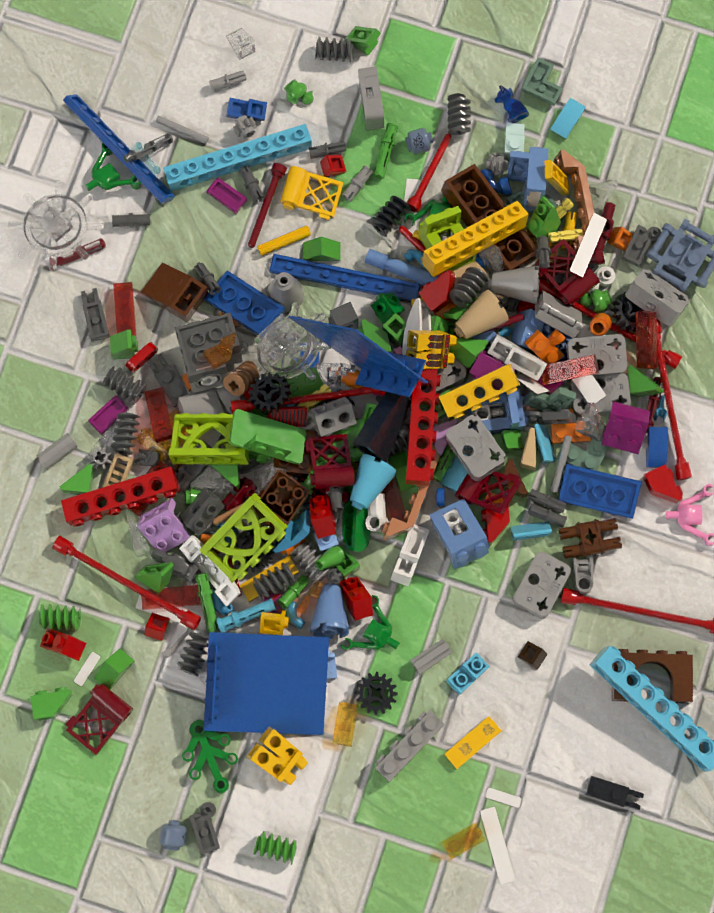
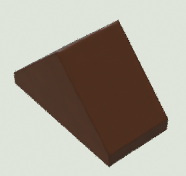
(511, 468)

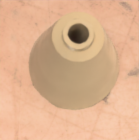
(481, 316)

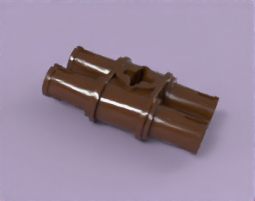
(585, 547)

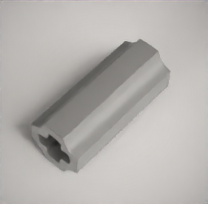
(57, 451)
(431, 656)

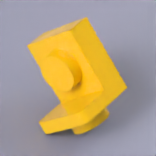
(273, 623)

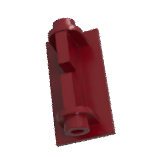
(243, 493)

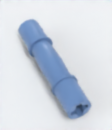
(398, 267)

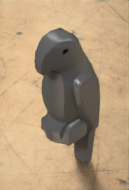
(182, 568)

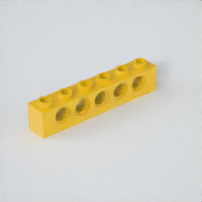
(475, 238)

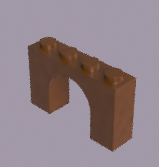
(678, 667)

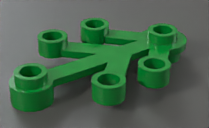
(208, 752)

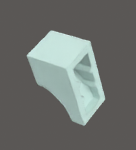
(513, 138)

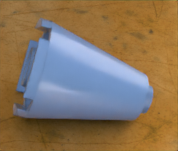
(330, 613)

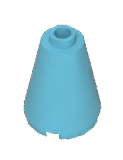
(370, 481)

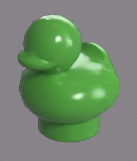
(296, 91)
(600, 299)

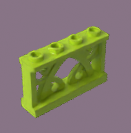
(201, 424)
(218, 541)

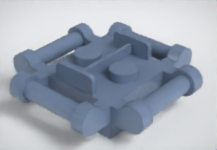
(683, 256)

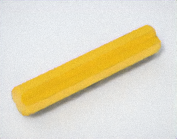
(284, 240)

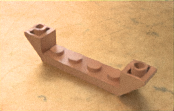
(582, 195)
(397, 527)

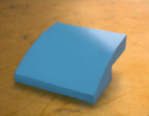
(295, 532)

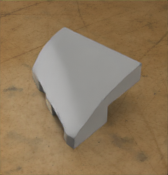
(200, 402)

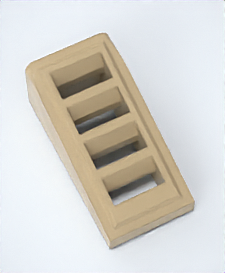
(528, 458)
(114, 464)

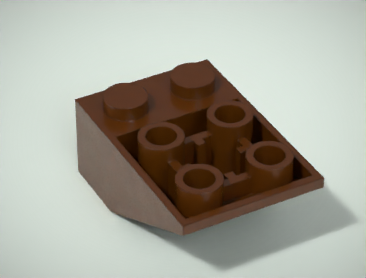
(175, 291)
(282, 497)

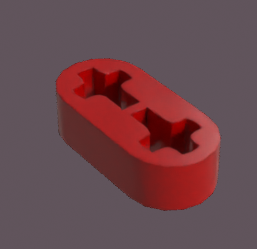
(141, 357)

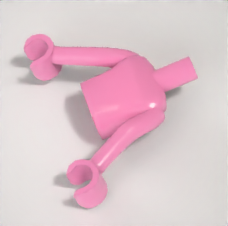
(691, 515)

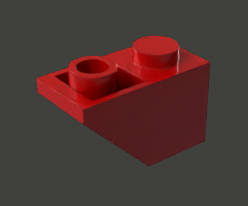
(437, 292)
(661, 484)
(322, 516)
(494, 523)
(356, 598)
(63, 644)

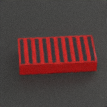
(290, 415)

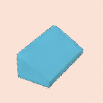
(544, 444)
(454, 476)
(531, 530)

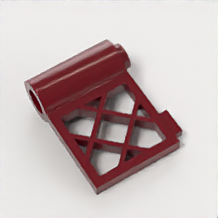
(573, 287)
(330, 475)
(471, 491)
(105, 703)

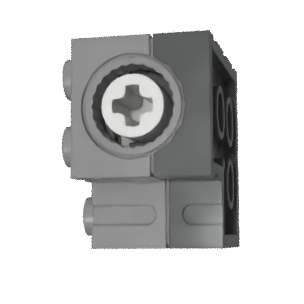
(197, 338)

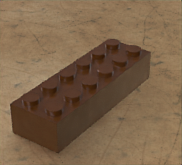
(479, 200)

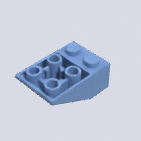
(524, 329)

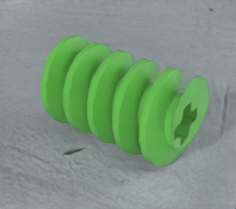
(59, 618)
(276, 847)

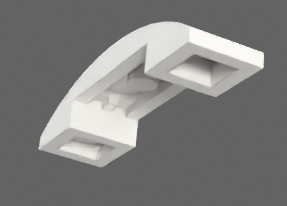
(224, 587)

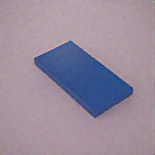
(245, 303)
(599, 491)

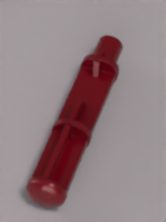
(64, 260)
(653, 402)

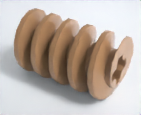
(241, 378)

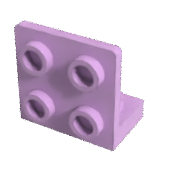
(163, 527)

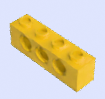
(450, 399)

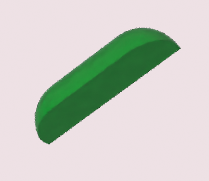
(354, 528)

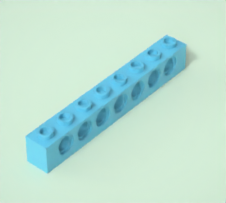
(234, 157)
(647, 707)

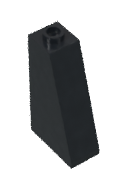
(383, 426)

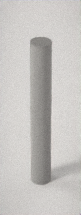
(181, 129)
(561, 464)

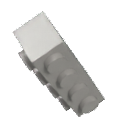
(409, 746)

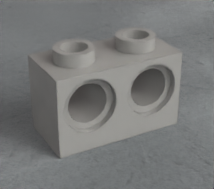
(332, 412)

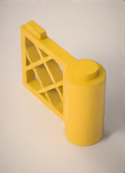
(296, 187)

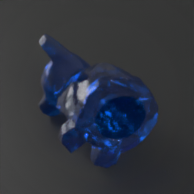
(514, 107)

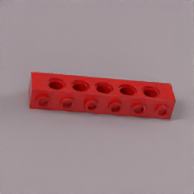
(414, 474)
(73, 505)

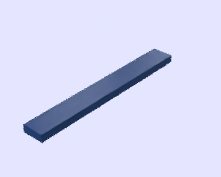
(118, 147)
(343, 277)

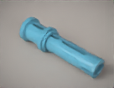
(237, 618)

